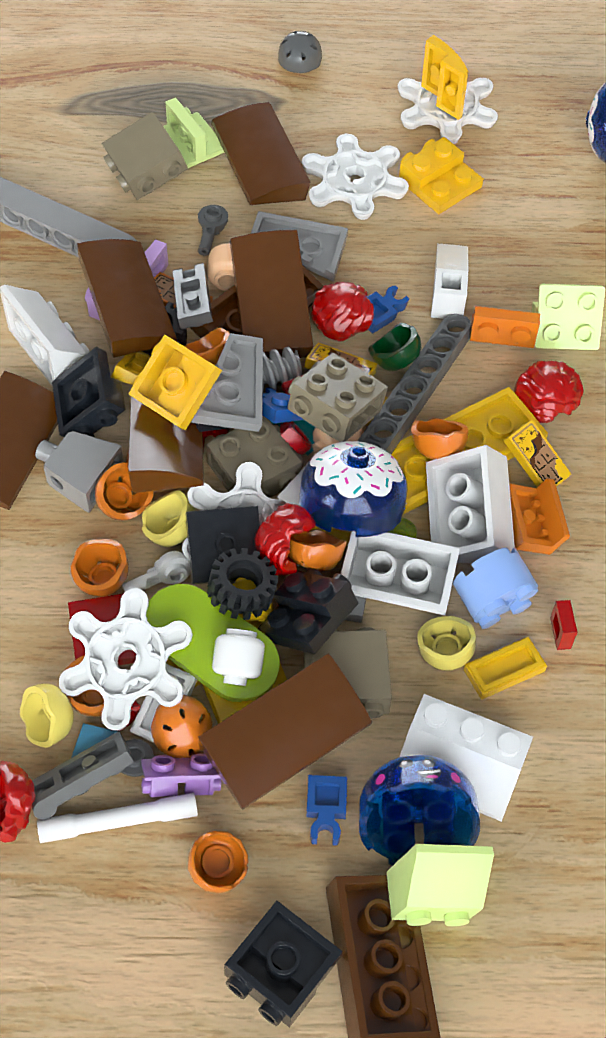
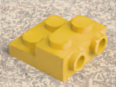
(439, 175)
(174, 382)

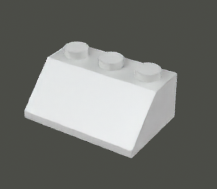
(41, 331)
(470, 502)
(401, 570)
(478, 746)

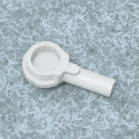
(169, 569)

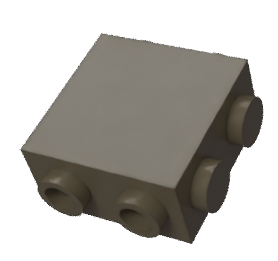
(143, 156)
(336, 397)
(265, 448)
(364, 662)

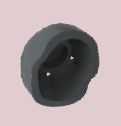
(300, 45)

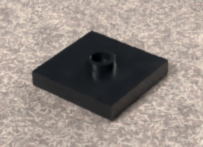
(218, 532)

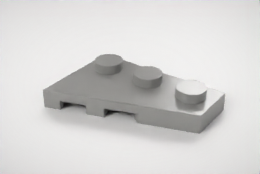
(319, 243)
(237, 393)

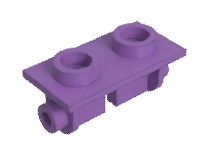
(165, 772)

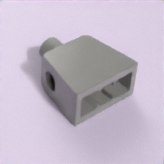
(77, 465)

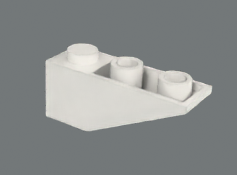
(450, 280)

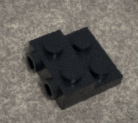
(87, 396)
(309, 610)
(281, 965)

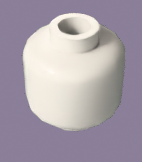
(238, 656)

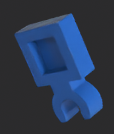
(386, 308)
(275, 407)
(326, 802)

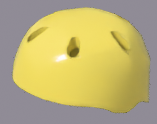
(166, 520)
(447, 651)
(46, 714)

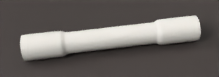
(75, 824)

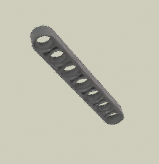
(416, 378)

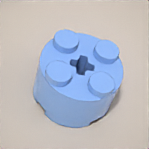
(496, 586)

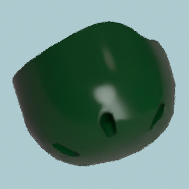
(396, 348)

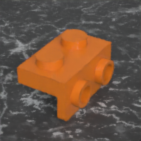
(504, 327)
(538, 518)

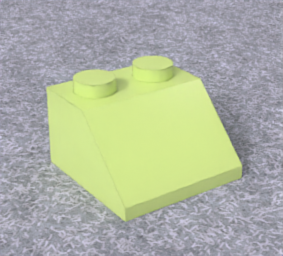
(439, 883)

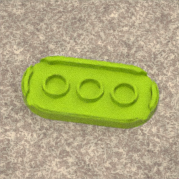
(194, 608)

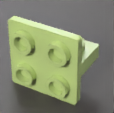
(191, 134)
(569, 316)

